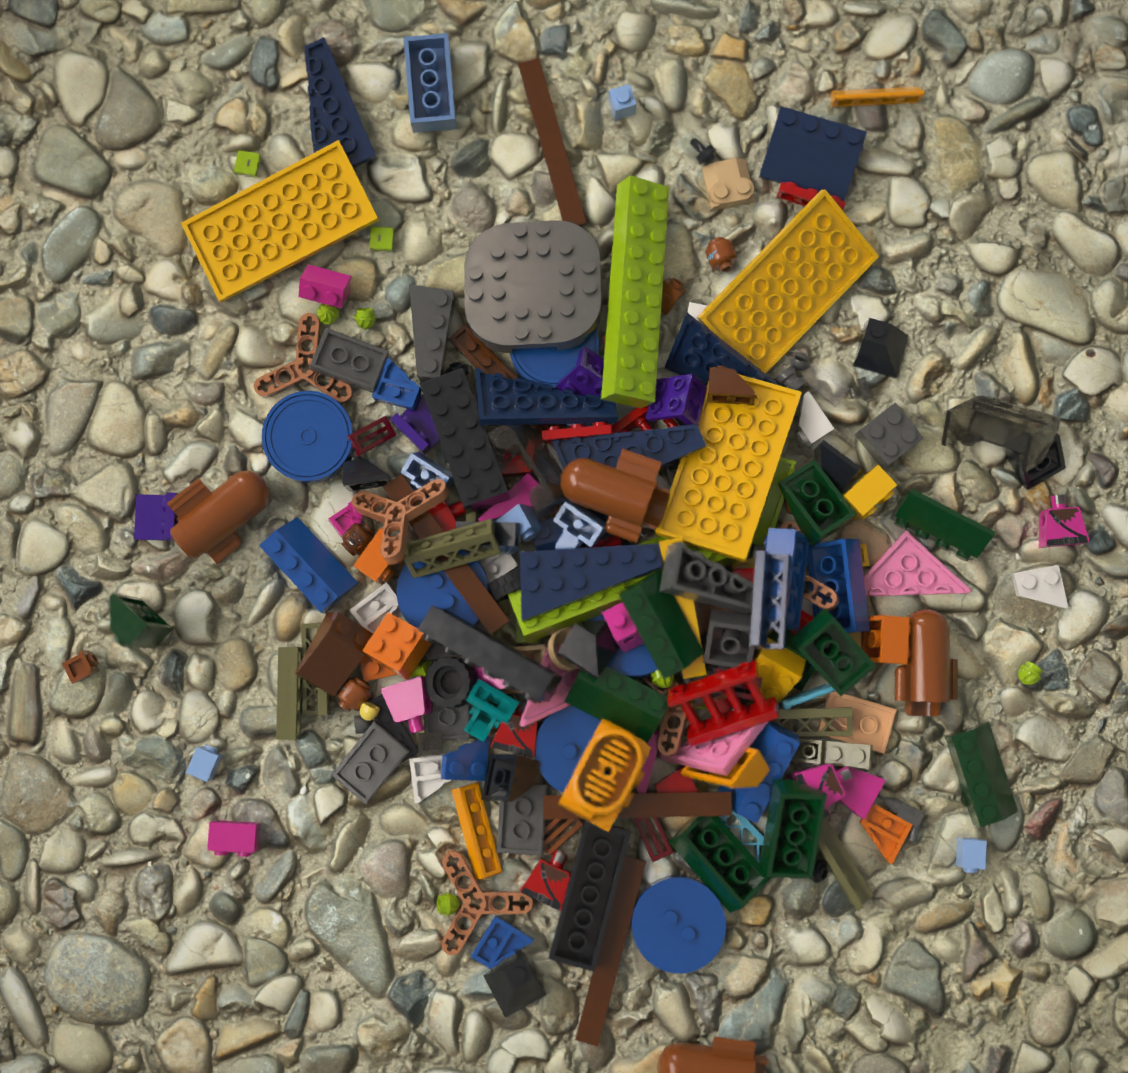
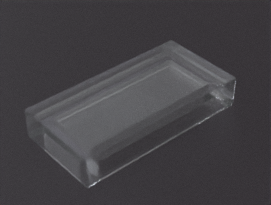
(825, 384)

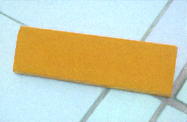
(882, 96)
(476, 831)

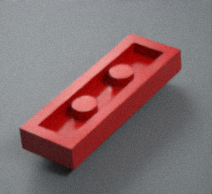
(791, 192)
(575, 431)

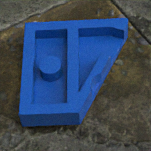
(396, 387)
(467, 762)
(499, 942)

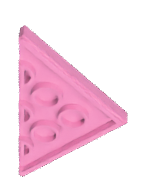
(910, 570)
(537, 711)
(716, 754)

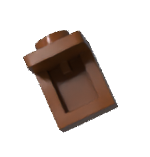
(671, 293)
(81, 666)

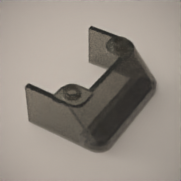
(1002, 425)

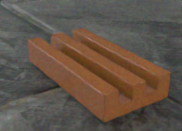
(549, 850)

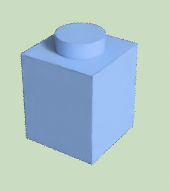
(622, 102)
(204, 762)
(971, 854)

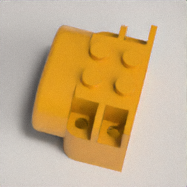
(600, 796)

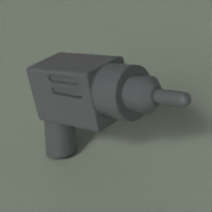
(906, 813)

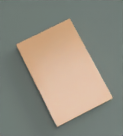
(870, 721)

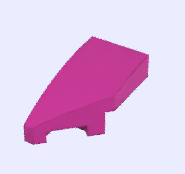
(345, 518)

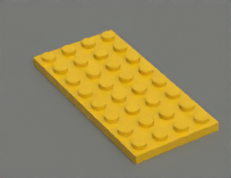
(280, 221)
(790, 283)
(726, 484)

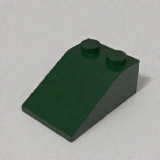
(815, 502)
(832, 652)

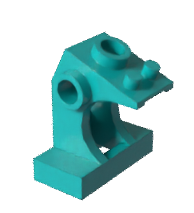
(485, 714)

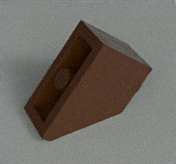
(728, 387)

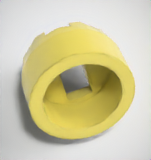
(369, 711)

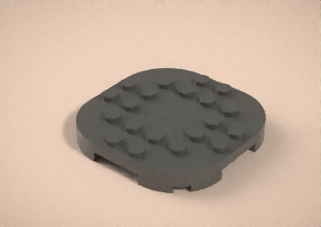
(533, 285)

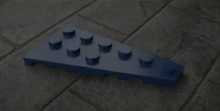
(332, 108)
(699, 349)
(530, 402)
(660, 444)
(571, 575)

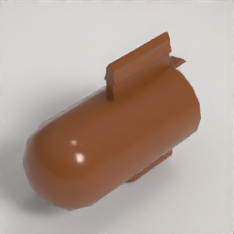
(623, 493)
(212, 518)
(930, 673)
(723, 1056)

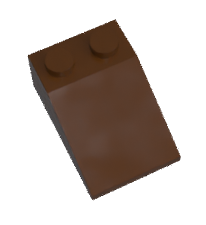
(334, 652)

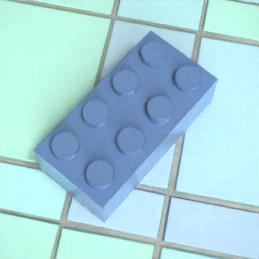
(430, 83)

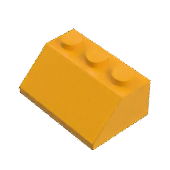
(747, 772)

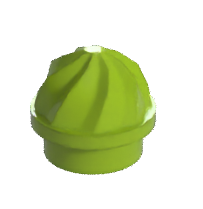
(327, 314)
(365, 317)
(1029, 673)
(659, 681)
(447, 904)

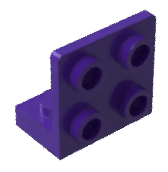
(585, 376)
(678, 398)
(418, 426)
(154, 517)

